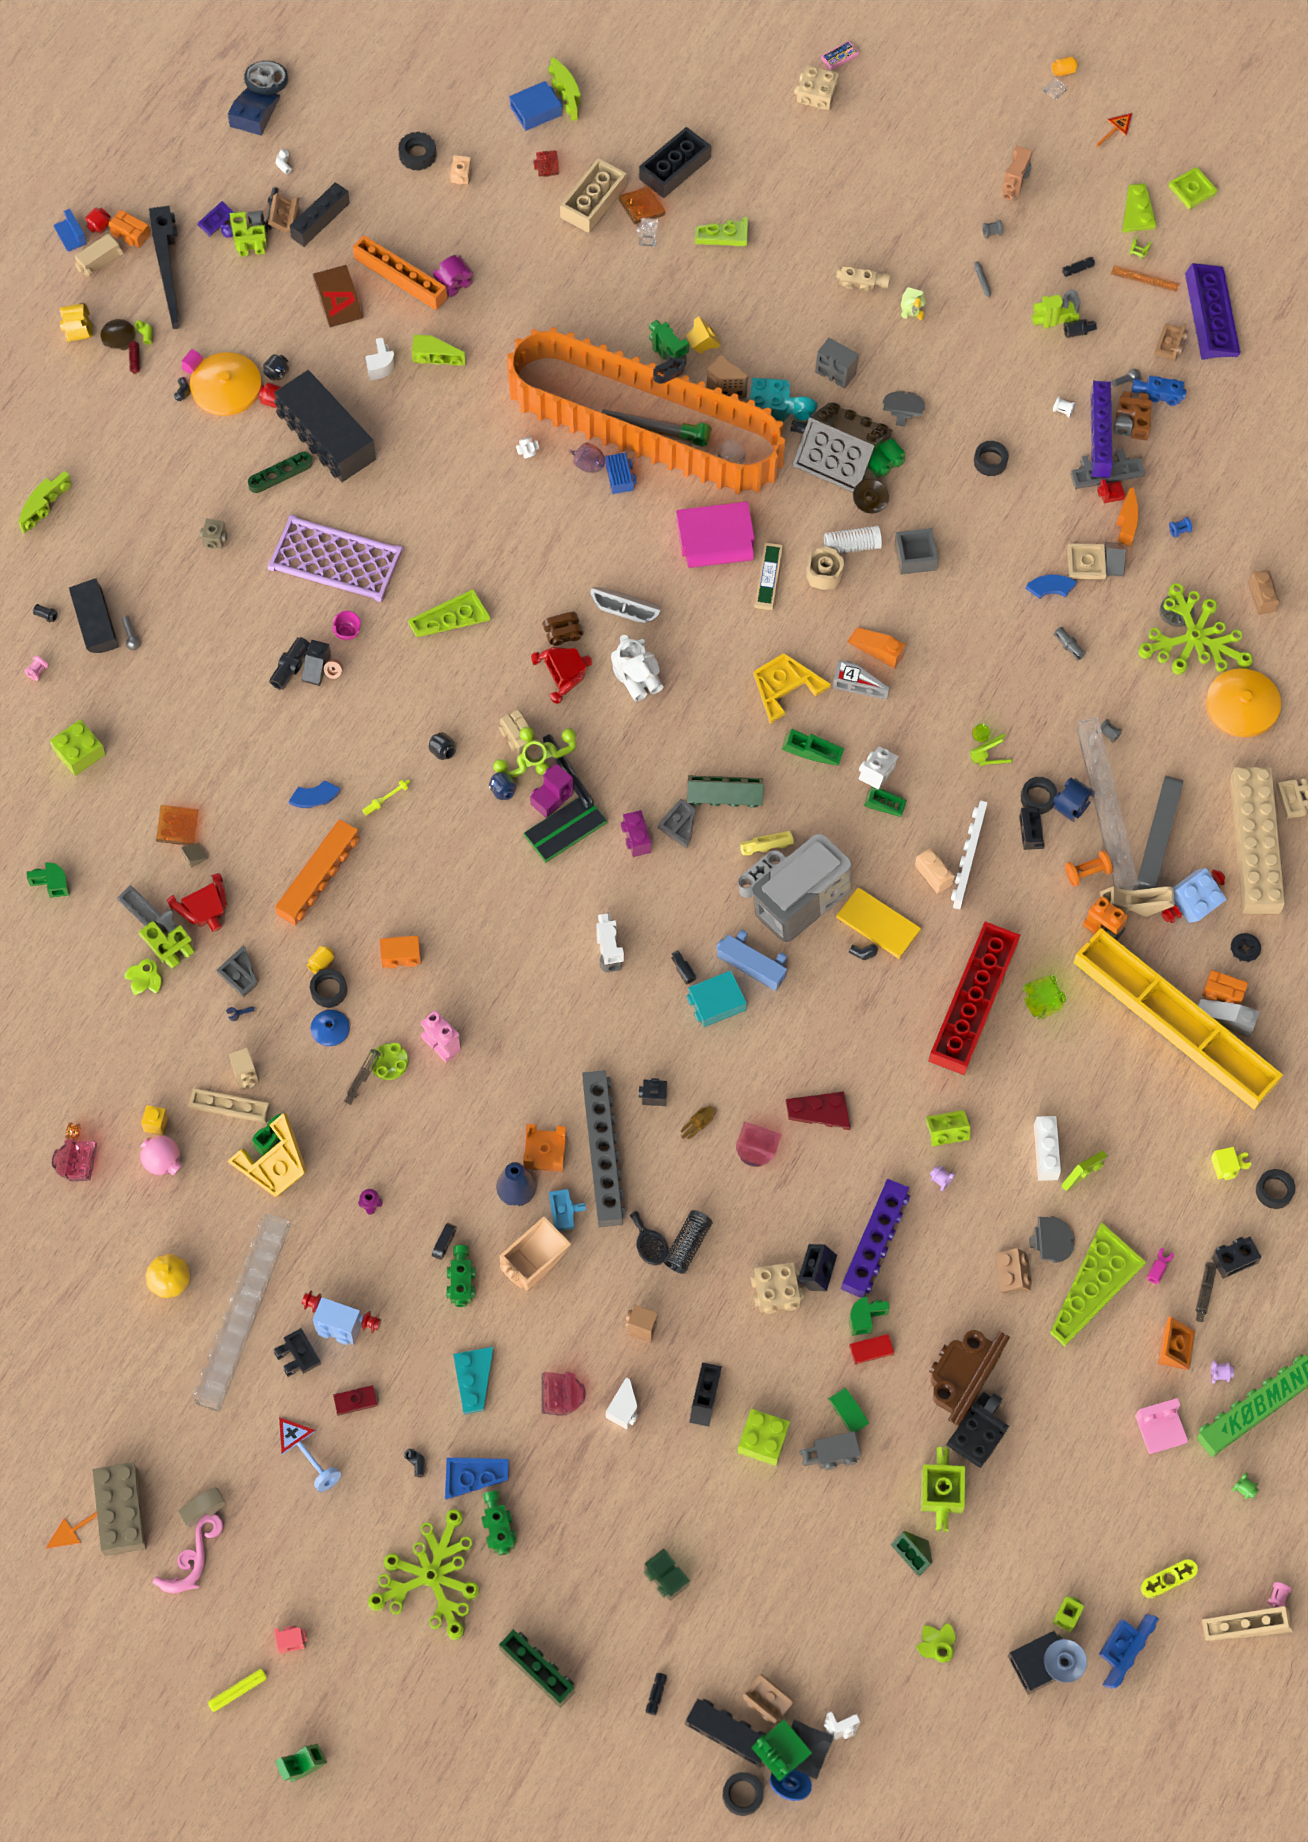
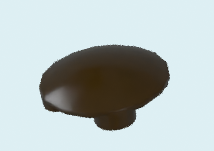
(117, 334)

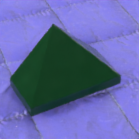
(914, 1551)

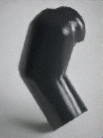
(183, 391)
(417, 1460)

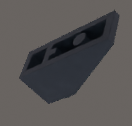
(705, 1394)

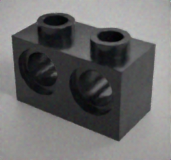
(1238, 1260)

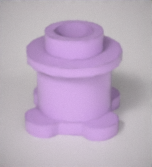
(942, 1177)
(1221, 1371)

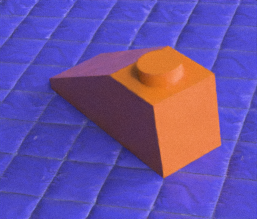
(878, 645)

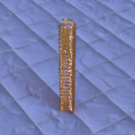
(1152, 281)

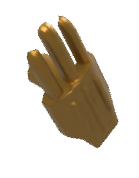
(699, 1121)

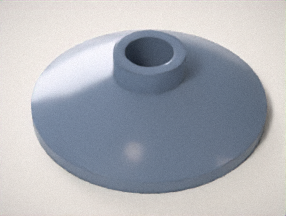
(1072, 1653)

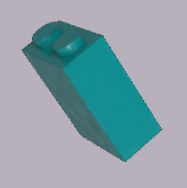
(716, 999)

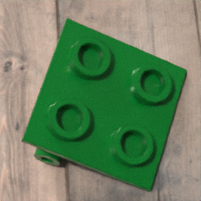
(781, 1750)

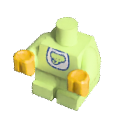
(912, 302)

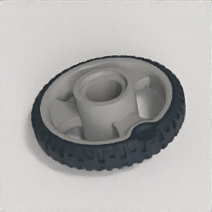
(265, 77)

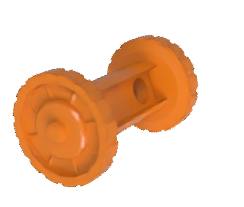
(1088, 868)

